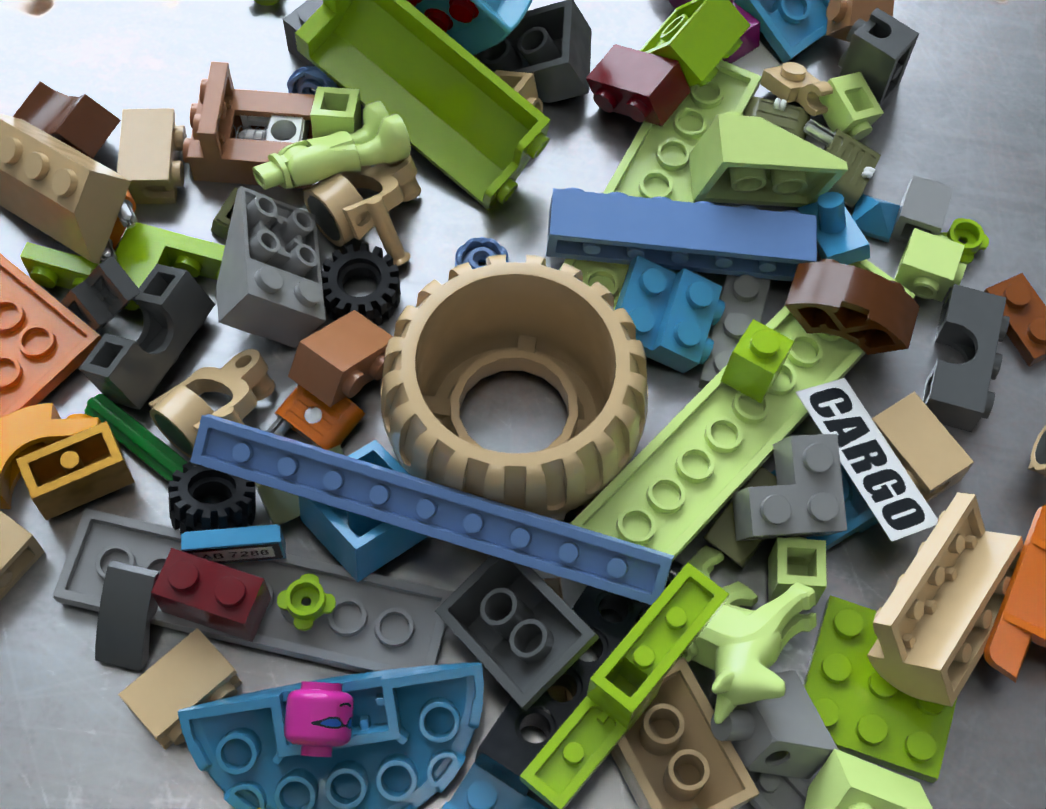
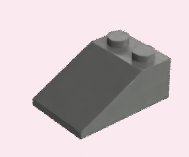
(550, 44)
(516, 627)

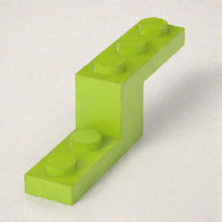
(137, 254)
(624, 687)

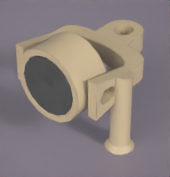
(344, 213)
(180, 409)

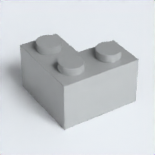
(806, 496)

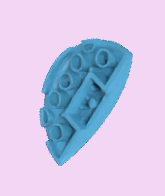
(402, 747)

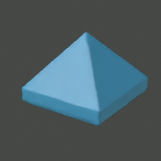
(875, 217)

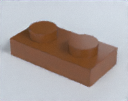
(1026, 316)

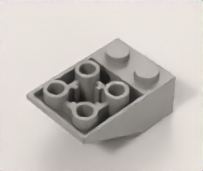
(271, 270)

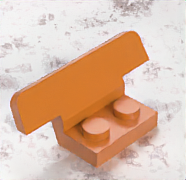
(1023, 606)

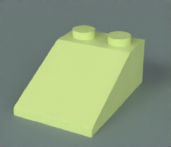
(759, 164)

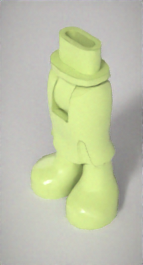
(311, 160)

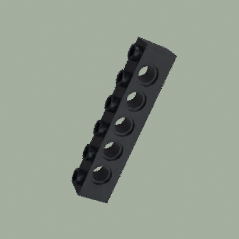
(504, 749)

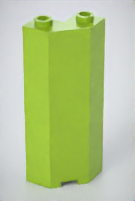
(447, 98)

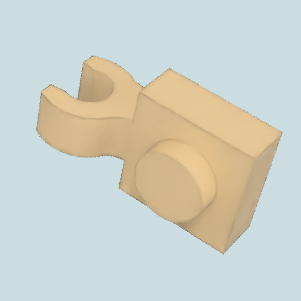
(796, 84)

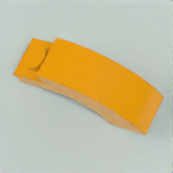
(30, 431)

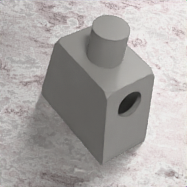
(779, 733)

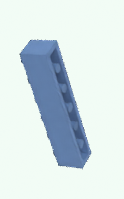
(680, 234)

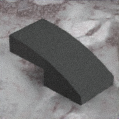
(102, 294)
(125, 616)

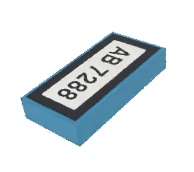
(236, 544)

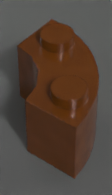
(70, 119)
(852, 305)

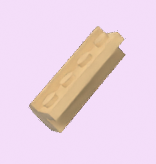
(944, 605)

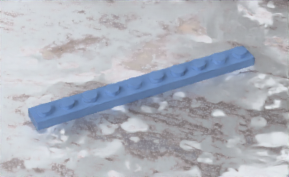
(432, 509)

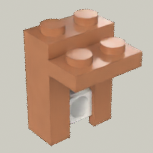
(241, 128)

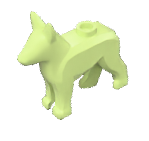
(747, 642)

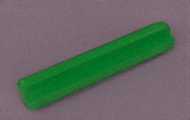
(136, 437)

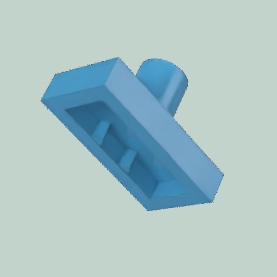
(836, 230)

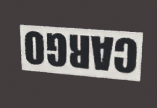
(869, 459)

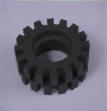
(361, 264)
(204, 482)

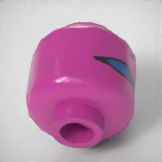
(319, 718)

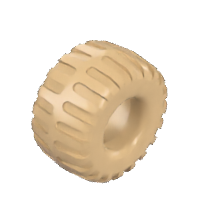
(516, 321)

